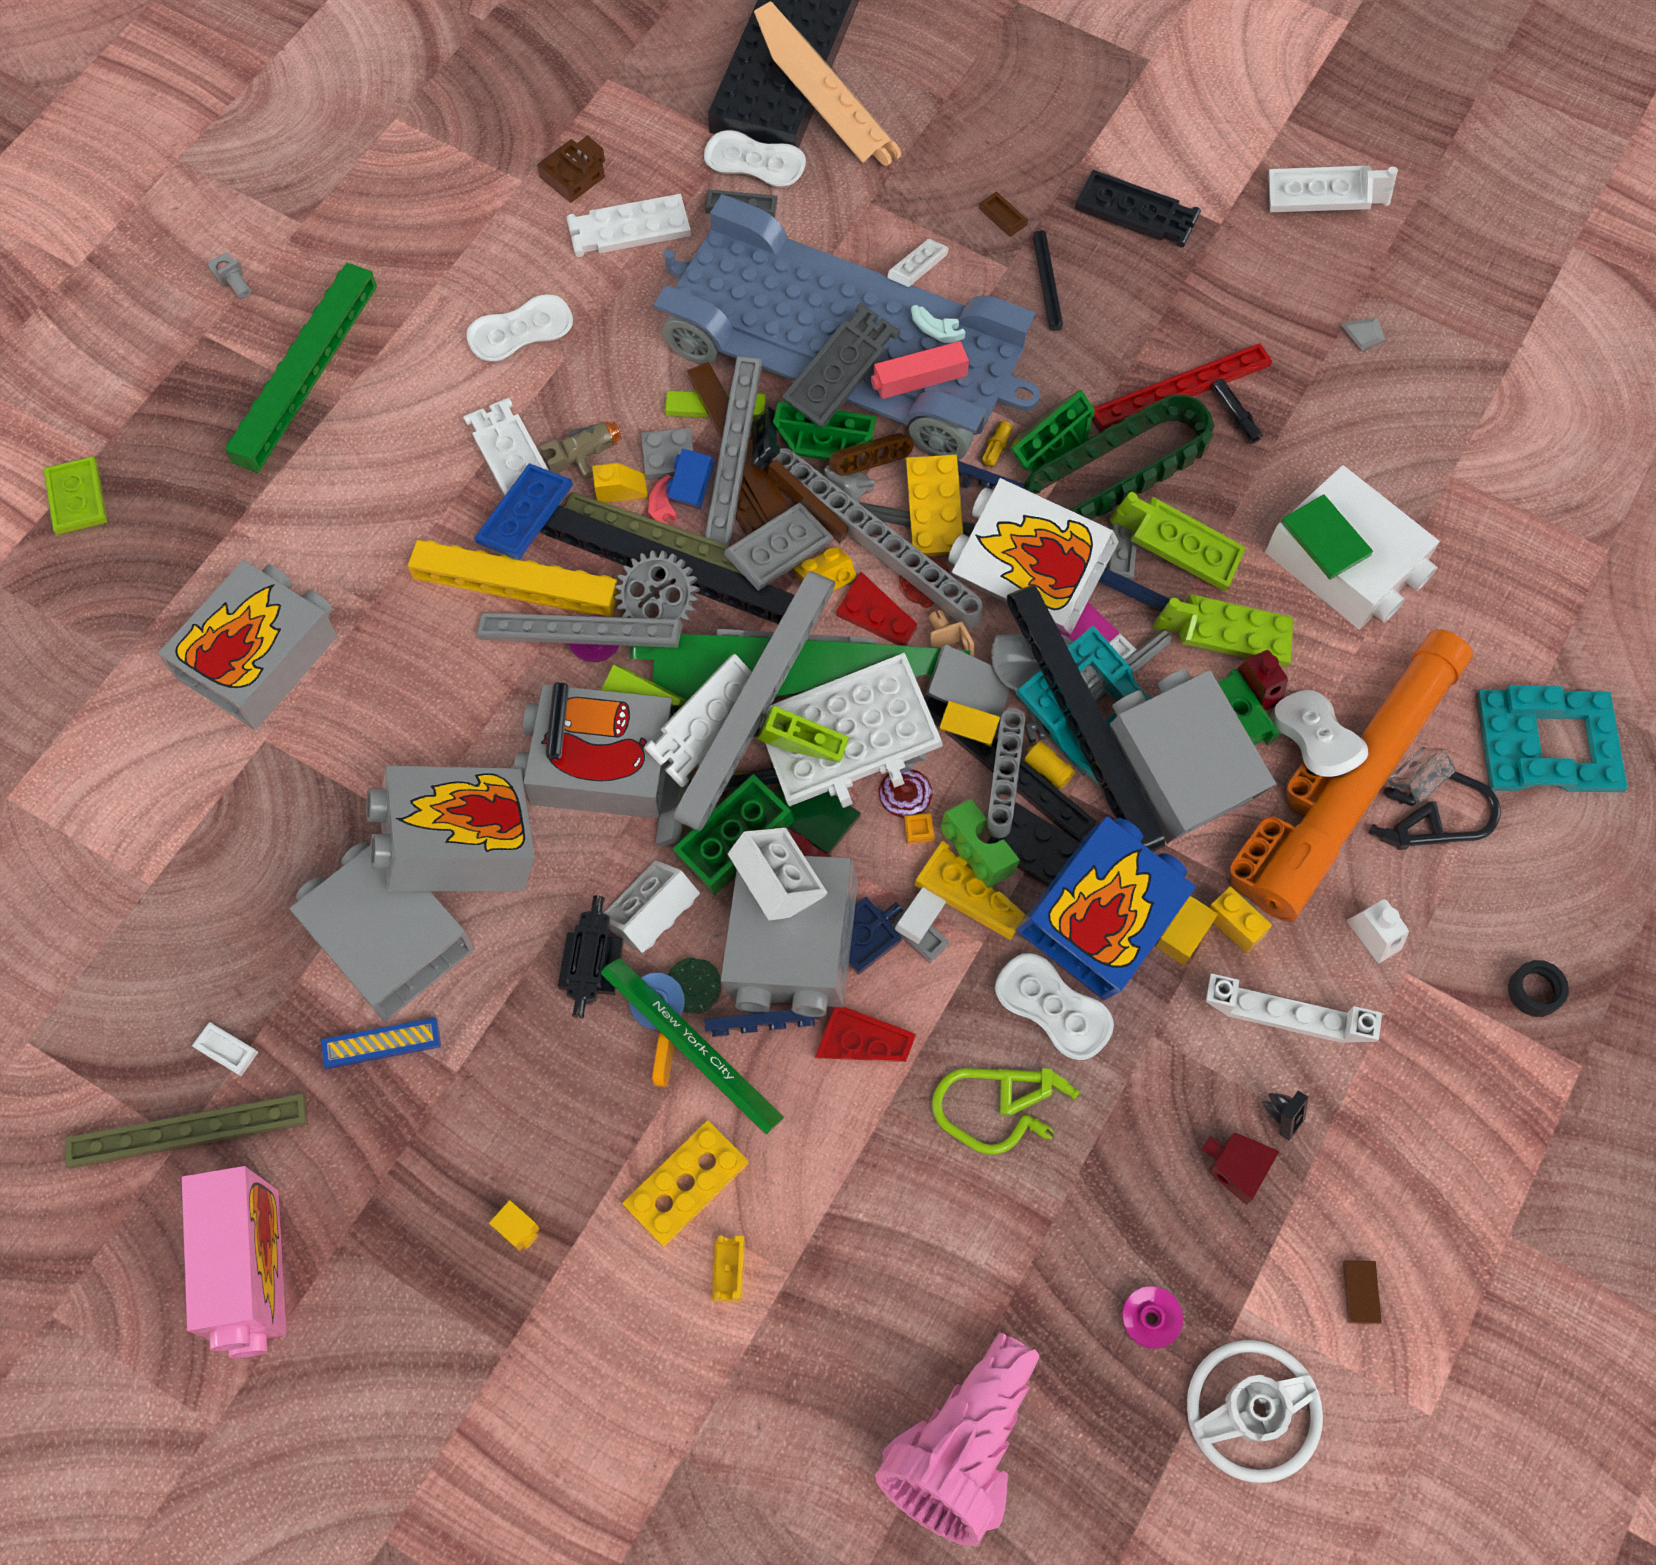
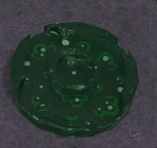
(699, 983)

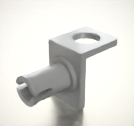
(230, 274)

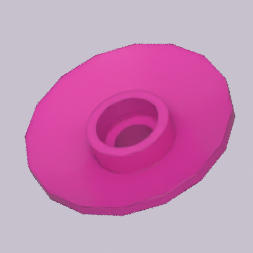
(1164, 1308)

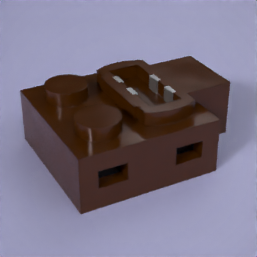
(573, 168)

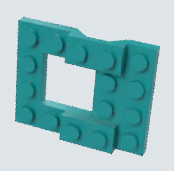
(1087, 650)
(1514, 745)

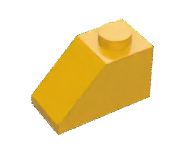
(618, 483)

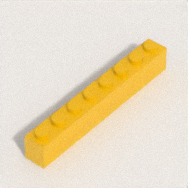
(513, 578)

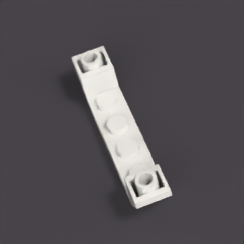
(1292, 1015)

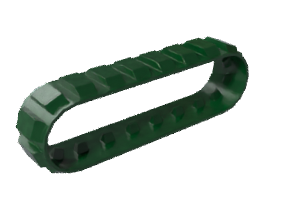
(1171, 408)

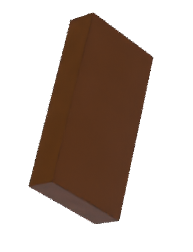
(1003, 214)
(1362, 1292)

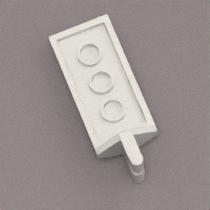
(1329, 188)

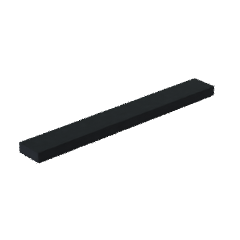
(1030, 783)

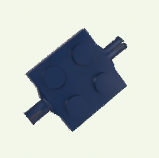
(872, 934)

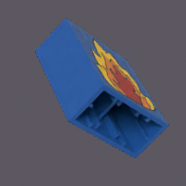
(1107, 907)

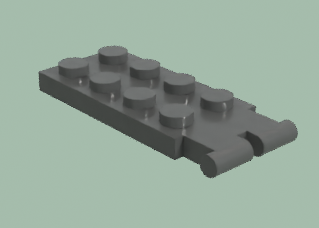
(840, 366)

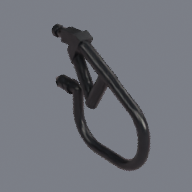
(1402, 840)

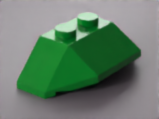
(1054, 432)
(811, 441)

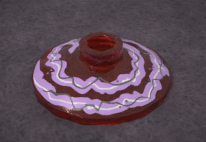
(906, 803)

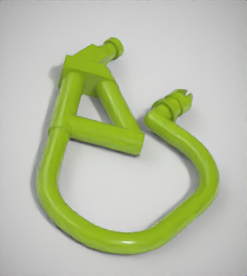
(1007, 1108)

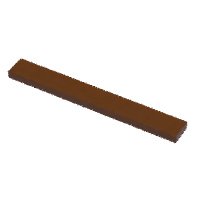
(716, 404)

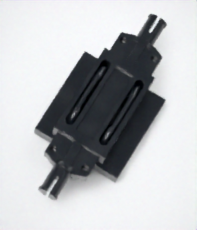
(585, 957)

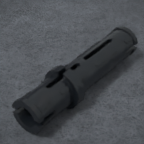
(1241, 417)

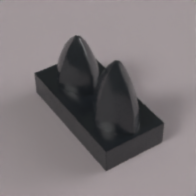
(1287, 1111)

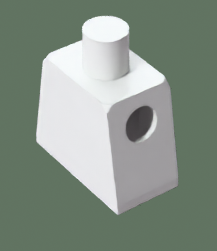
(1380, 930)

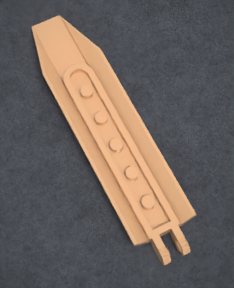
(824, 88)

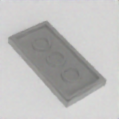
(778, 546)

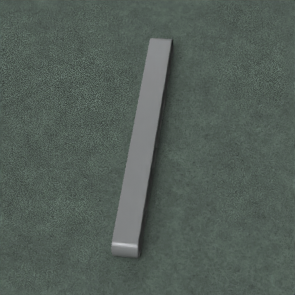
(887, 541)
(754, 701)

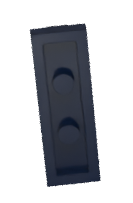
(985, 477)

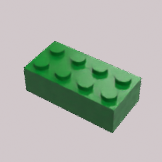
(746, 809)

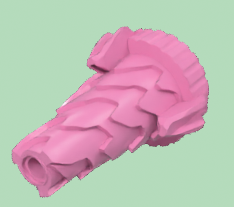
(947, 1467)

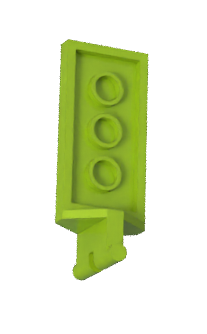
(1180, 539)
(1228, 627)

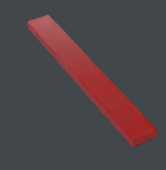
(1188, 383)

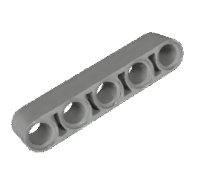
(1003, 783)

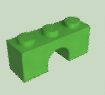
(989, 861)

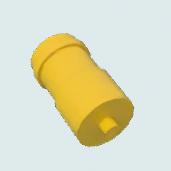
(1047, 763)

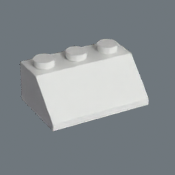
(776, 872)
(650, 905)

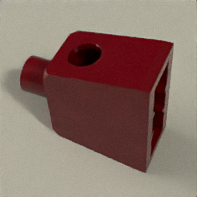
(1265, 678)
(1240, 1164)

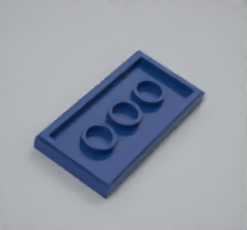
(523, 511)

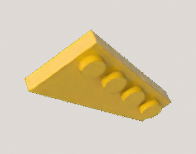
(961, 889)

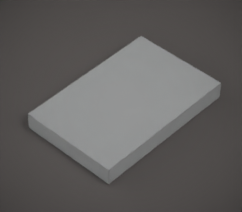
(967, 682)

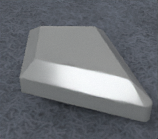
(1365, 332)

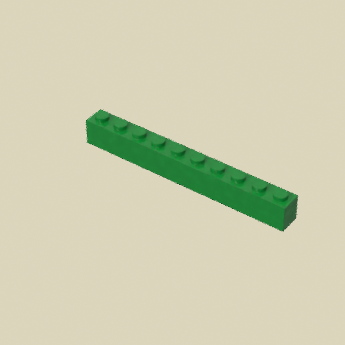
(301, 368)

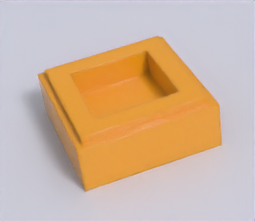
(919, 828)

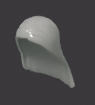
(1014, 660)

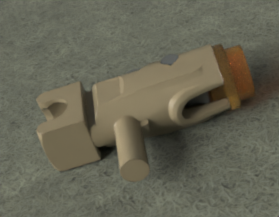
(580, 445)

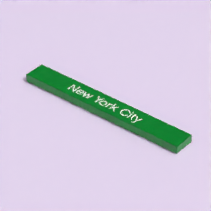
(692, 1045)

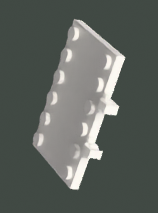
(881, 716)

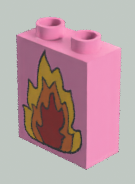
(233, 1260)

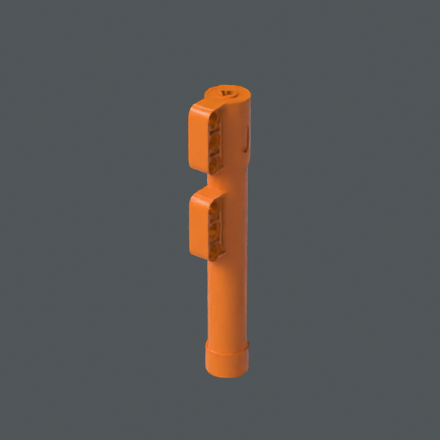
(1332, 806)

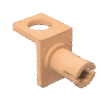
(949, 634)

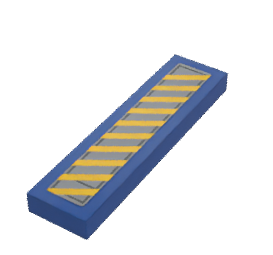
(380, 1043)

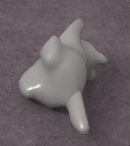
(853, 485)

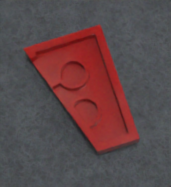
(876, 612)
(862, 1037)

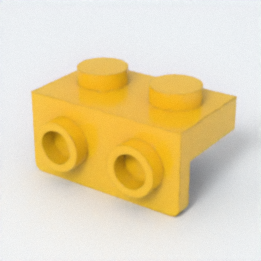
(831, 564)

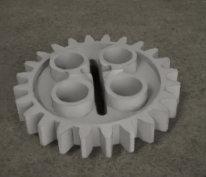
(644, 573)

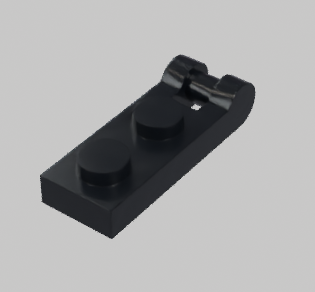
(764, 438)

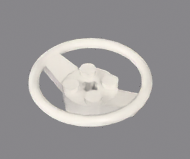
(1238, 1418)

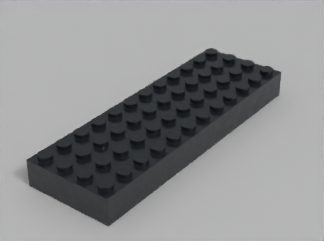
(756, 91)

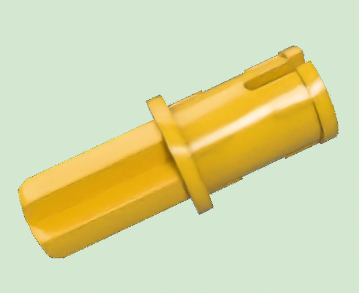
(997, 443)

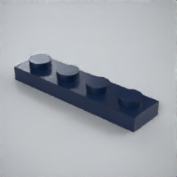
(750, 1023)

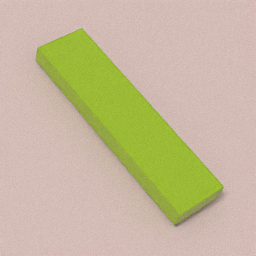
(689, 405)

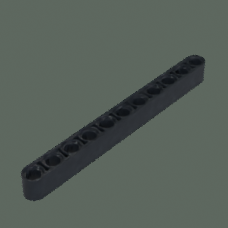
(622, 546)
(1083, 714)

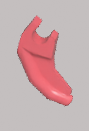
(658, 502)

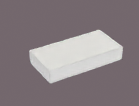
(920, 915)
(225, 1049)

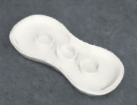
(738, 154)
(538, 320)
(1324, 743)
(1073, 1021)

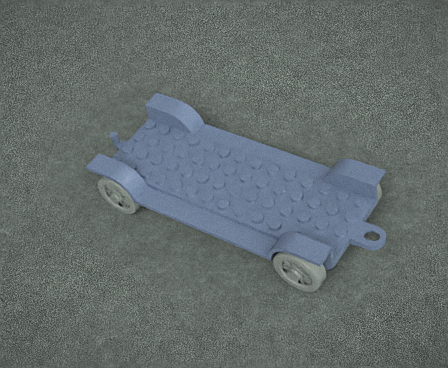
(783, 301)

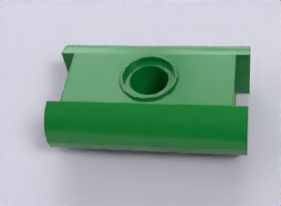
(1253, 715)

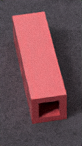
(920, 370)

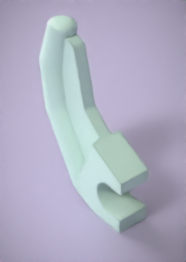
(939, 329)

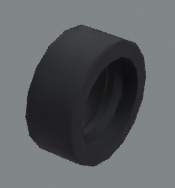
(1548, 971)

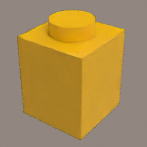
(515, 1226)

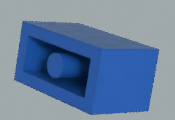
(690, 478)

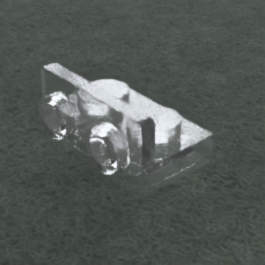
(1423, 772)

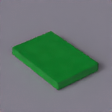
(1327, 536)

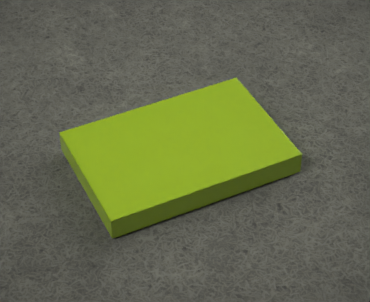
(75, 495)

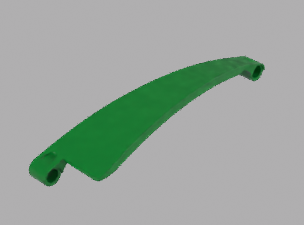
(818, 663)

